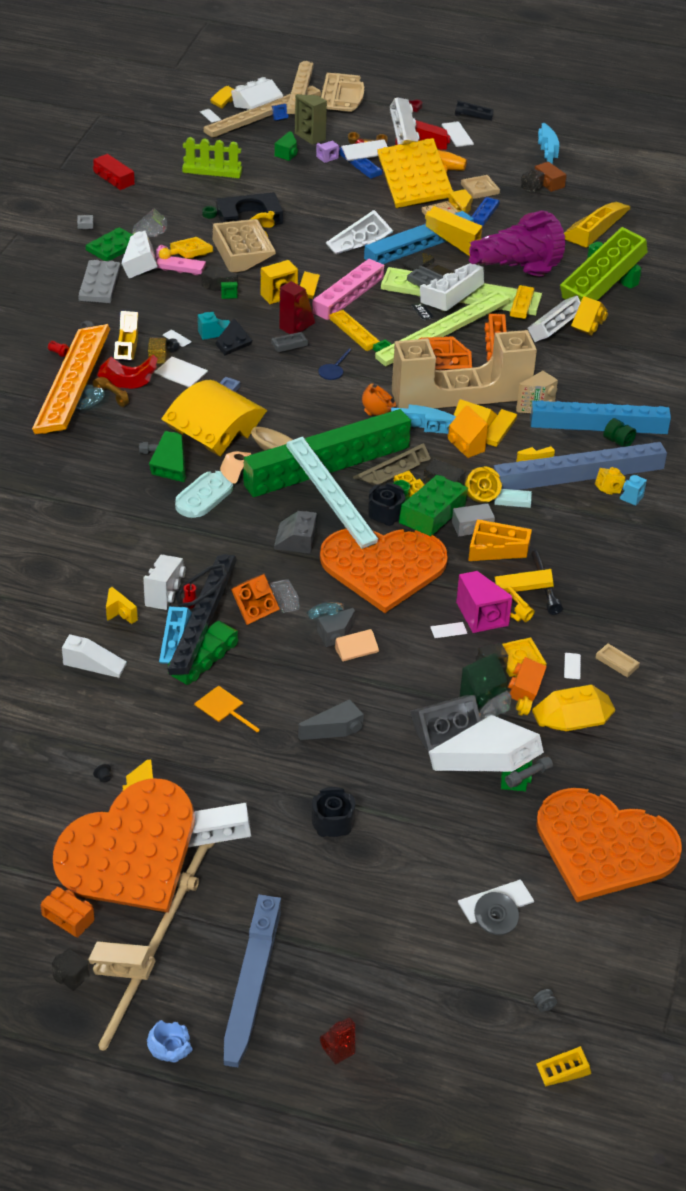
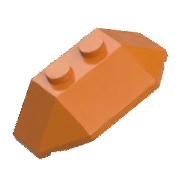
(450, 353)

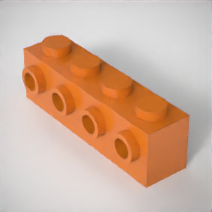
(495, 324)

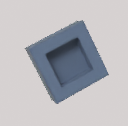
(230, 383)

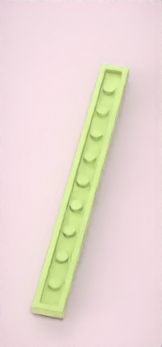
(450, 323)

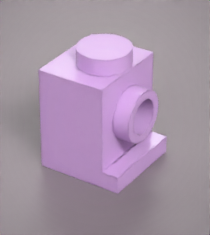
(327, 151)

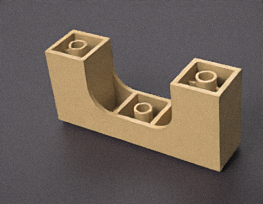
(496, 381)

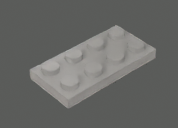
(99, 281)

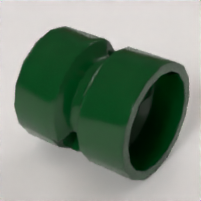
(619, 433)

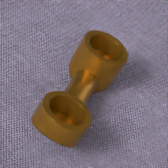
(353, 137)
(121, 396)

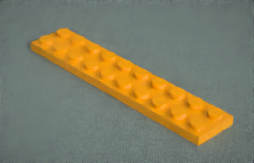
(71, 379)

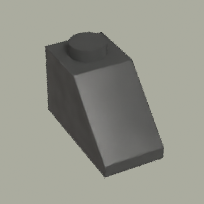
(335, 626)

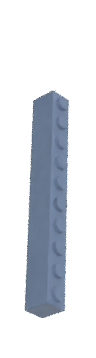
(580, 466)

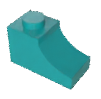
(210, 326)

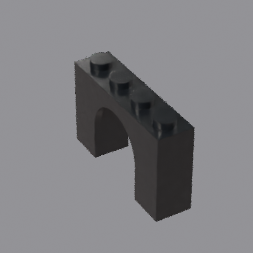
(230, 207)

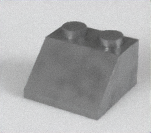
(297, 532)

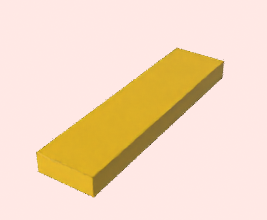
(354, 329)

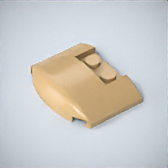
(342, 91)

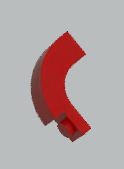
(125, 376)

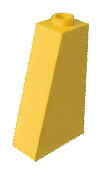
(453, 228)

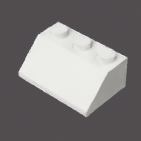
(255, 93)
(403, 121)

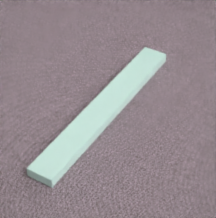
(332, 492)

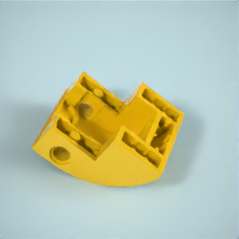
(213, 415)

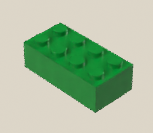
(433, 505)

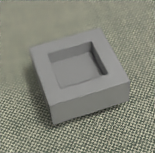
(85, 222)

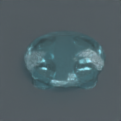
(90, 397)
(330, 607)

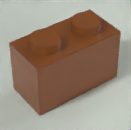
(553, 177)

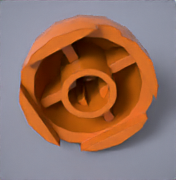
(376, 401)

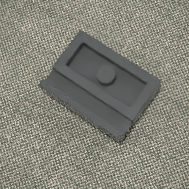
(423, 276)

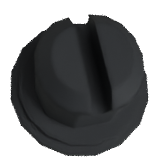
(102, 772)

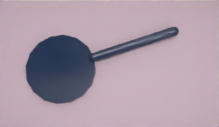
(333, 371)

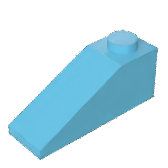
(175, 626)

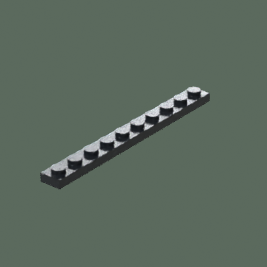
(200, 618)

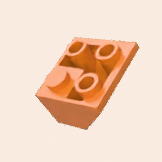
(255, 599)

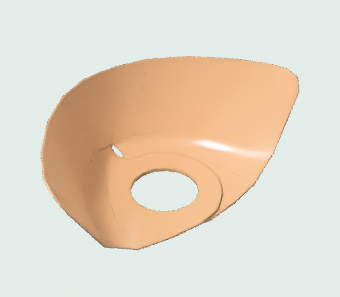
(231, 466)

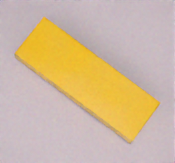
(522, 302)
(500, 427)
(526, 580)

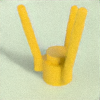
(522, 610)

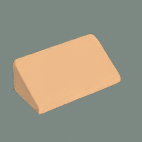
(356, 645)

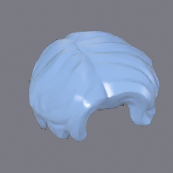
(169, 1041)

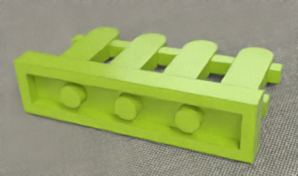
(208, 166)

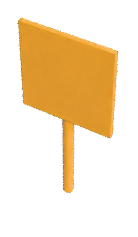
(220, 704)

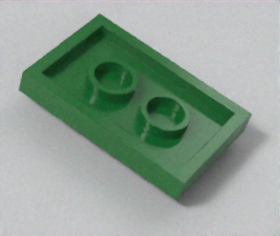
(110, 245)

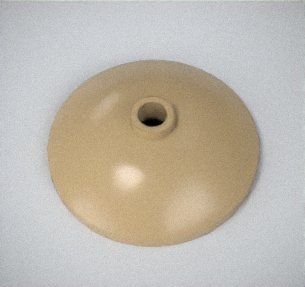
(269, 438)

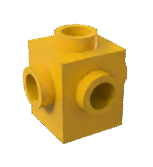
(610, 480)

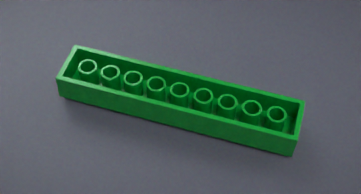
(335, 449)

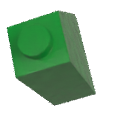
(169, 457)

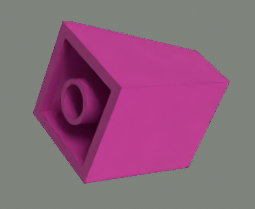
(483, 602)

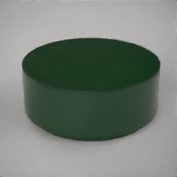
(209, 212)

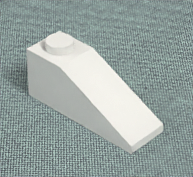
(87, 655)

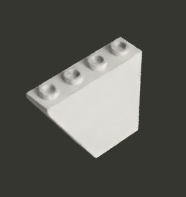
(487, 747)

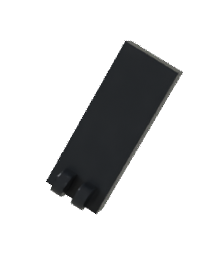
(473, 110)

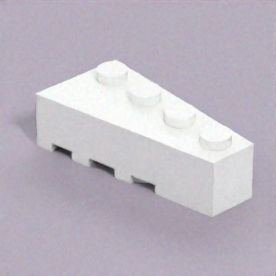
(452, 287)

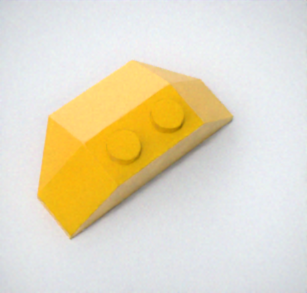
(574, 709)

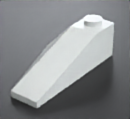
(363, 232)

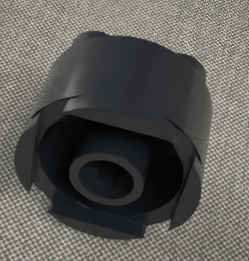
(385, 503)
(333, 812)

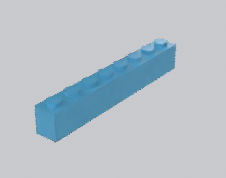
(405, 243)
(596, 416)

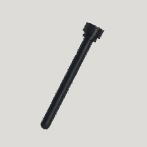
(553, 604)

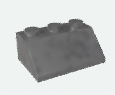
(445, 720)

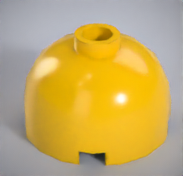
(483, 484)

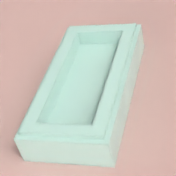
(514, 498)

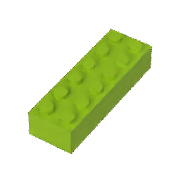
(605, 266)

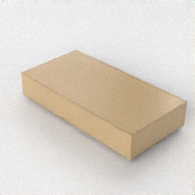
(617, 660)

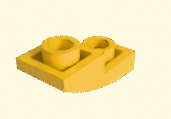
(222, 97)
(310, 282)
(532, 454)
(415, 484)

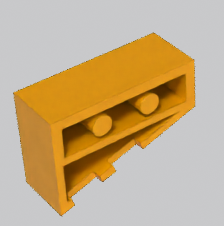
(498, 541)

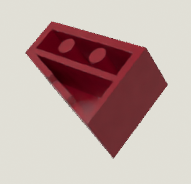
(294, 309)

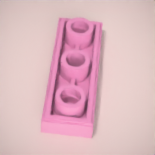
(181, 265)

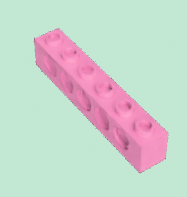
(348, 289)

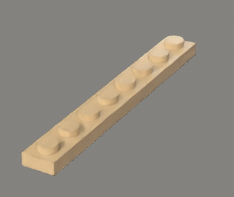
(300, 84)

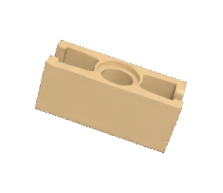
(122, 960)

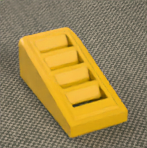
(568, 1057)

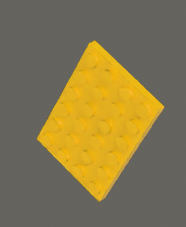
(414, 173)

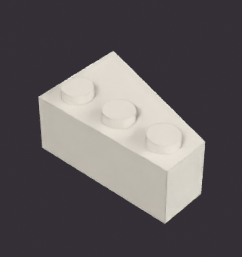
(139, 255)
(163, 581)

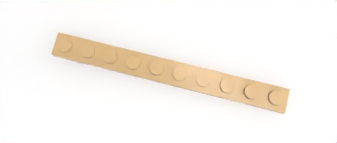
(250, 115)

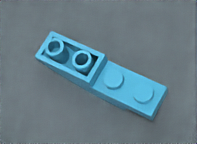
(549, 142)
(428, 418)

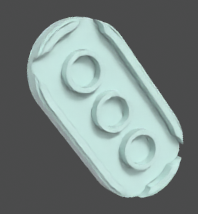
(203, 494)

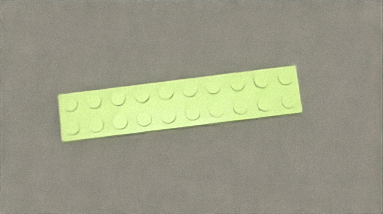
(396, 281)

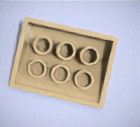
(242, 244)

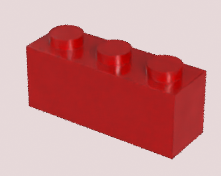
(113, 171)

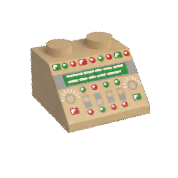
(536, 388)

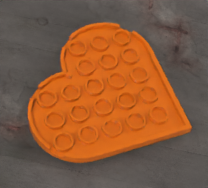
(386, 570)
(603, 846)
(130, 851)

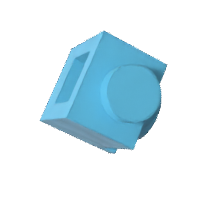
(634, 489)

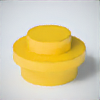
(524, 706)

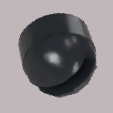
(174, 342)

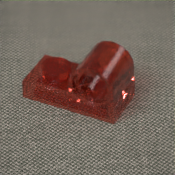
(339, 1041)

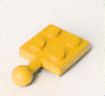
(187, 248)

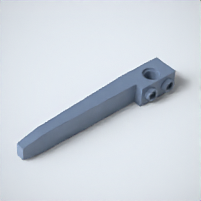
(251, 979)

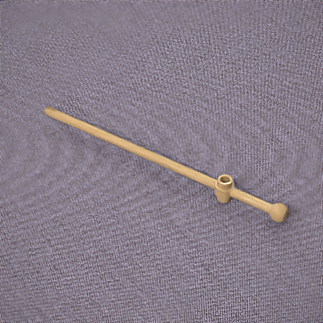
(185, 883)

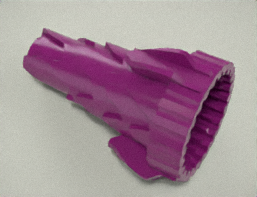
(533, 243)

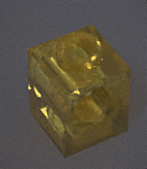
(157, 347)

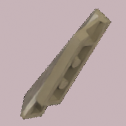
(394, 465)

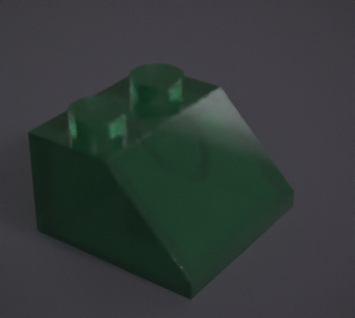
(483, 679)

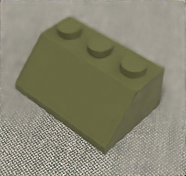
(310, 118)

